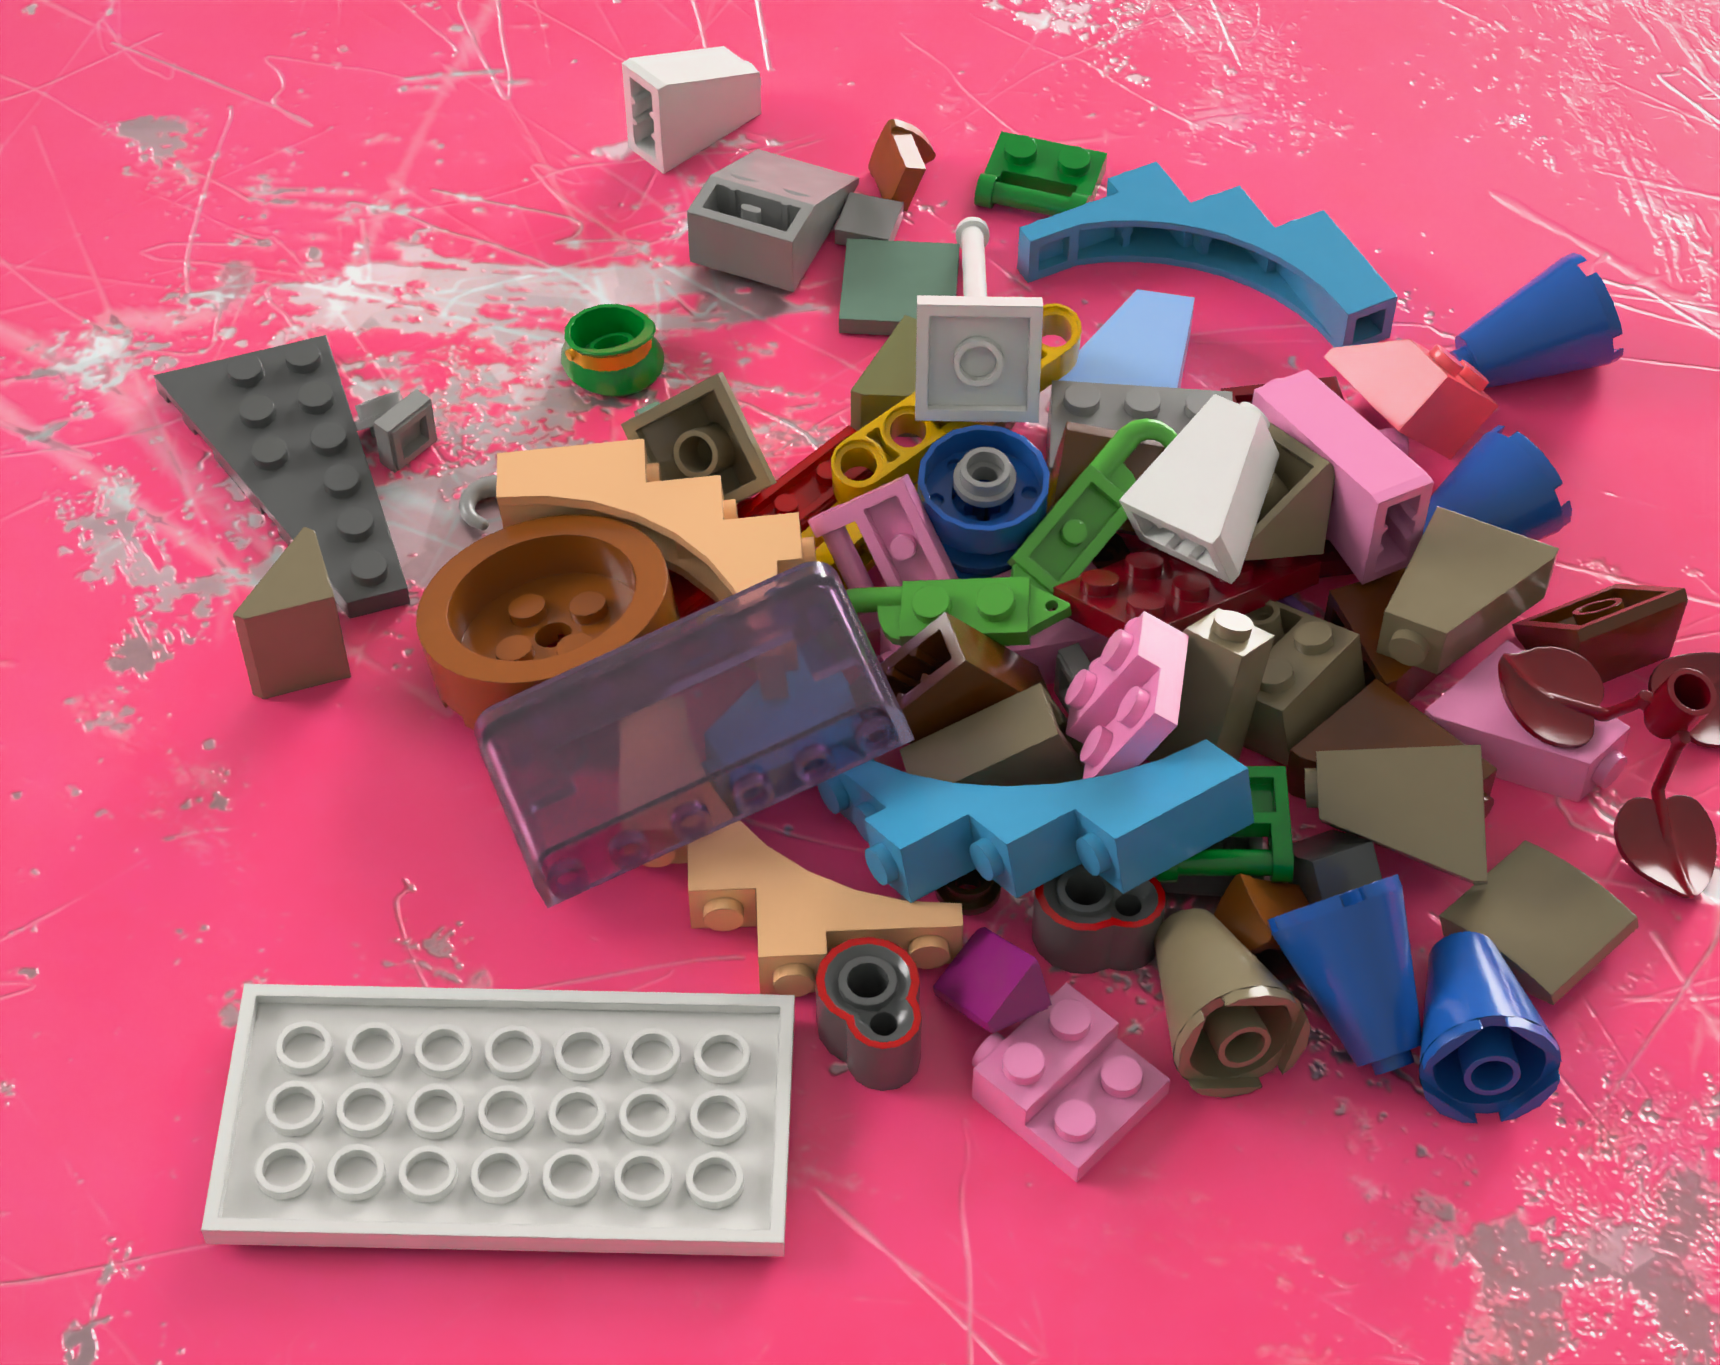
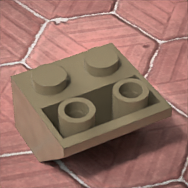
(1306, 678)

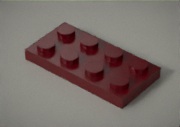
(1177, 590)

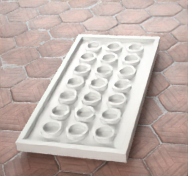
(505, 1121)

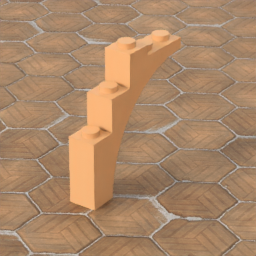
(682, 516)
(799, 913)

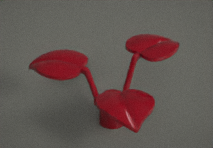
(1558, 698)

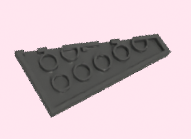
(296, 454)

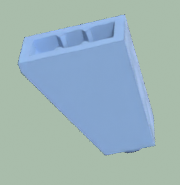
(1139, 343)

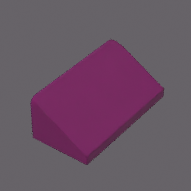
(993, 982)

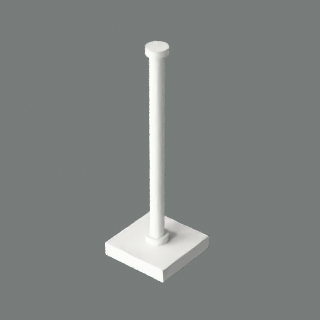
(978, 351)

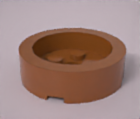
(519, 588)

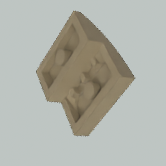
(1543, 920)

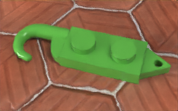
(1086, 512)
(998, 607)

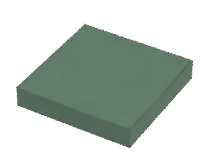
(887, 276)

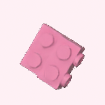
(1128, 696)
(1066, 1082)

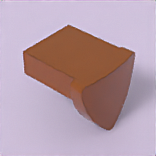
(900, 160)
(1251, 903)

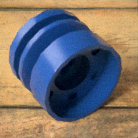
(978, 537)

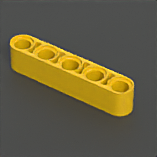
(874, 443)

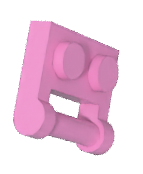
(896, 536)

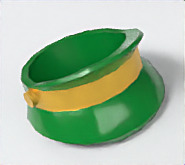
(612, 350)

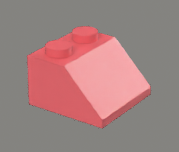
(1418, 390)

